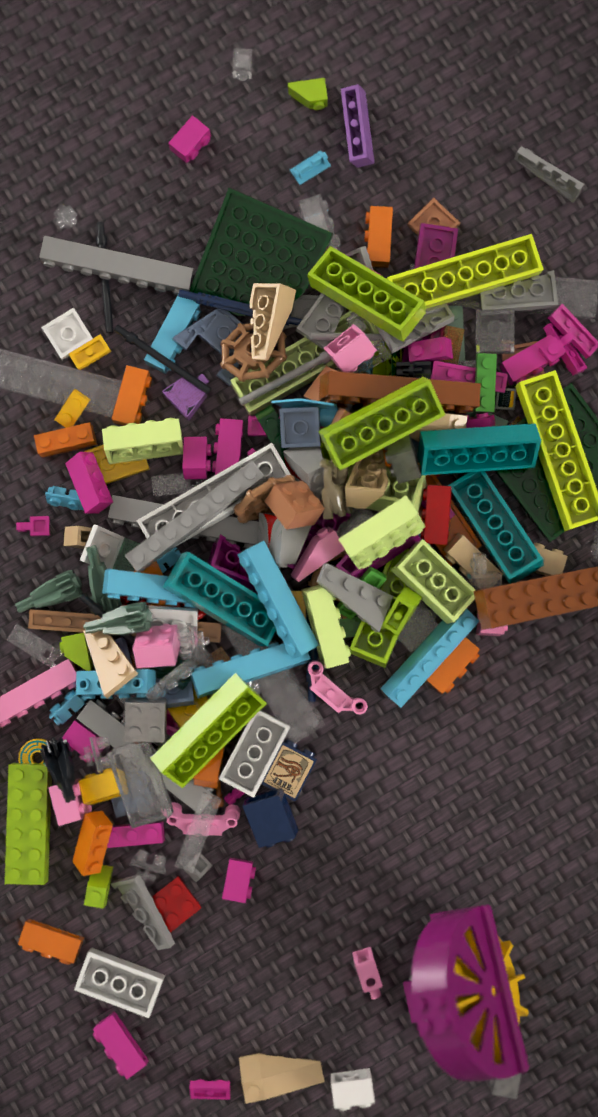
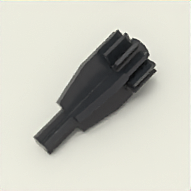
(60, 765)

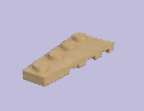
(110, 662)

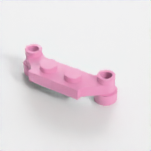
(331, 692)
(219, 824)

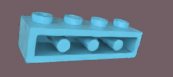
(89, 685)

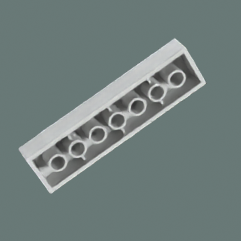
(267, 461)

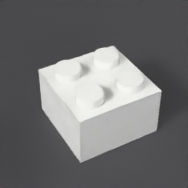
(352, 1089)

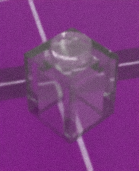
(242, 64)

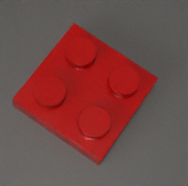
(176, 903)

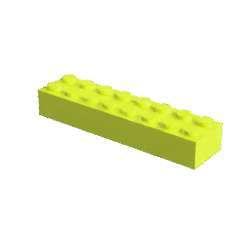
(472, 272)
(560, 450)

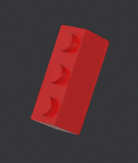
(436, 514)

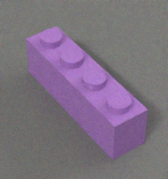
(357, 126)

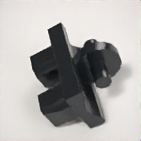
(414, 369)

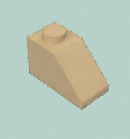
(76, 536)

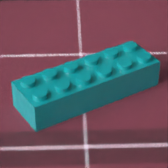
(478, 449)
(496, 526)
(220, 598)

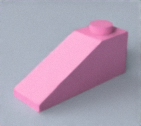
(318, 552)

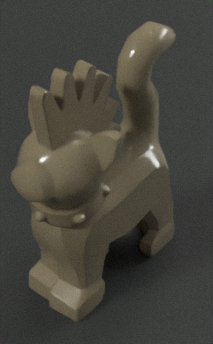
(334, 490)

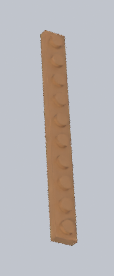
(74, 623)

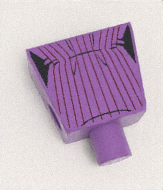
(186, 396)

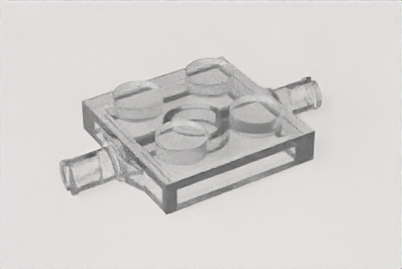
(418, 628)

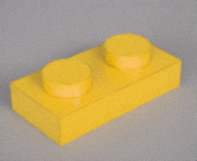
(89, 352)
(72, 409)

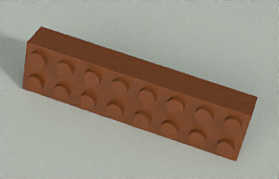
(368, 388)
(537, 598)

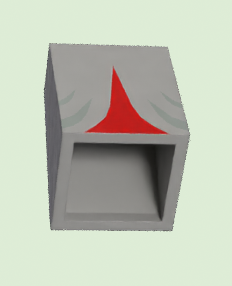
(305, 466)
(282, 543)

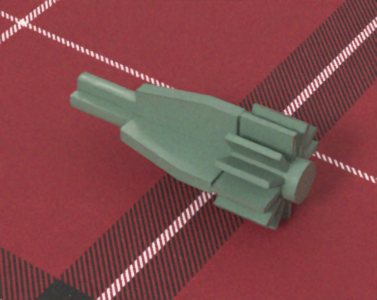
(96, 579)
(55, 591)
(123, 620)

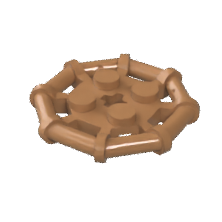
(244, 356)
(255, 499)

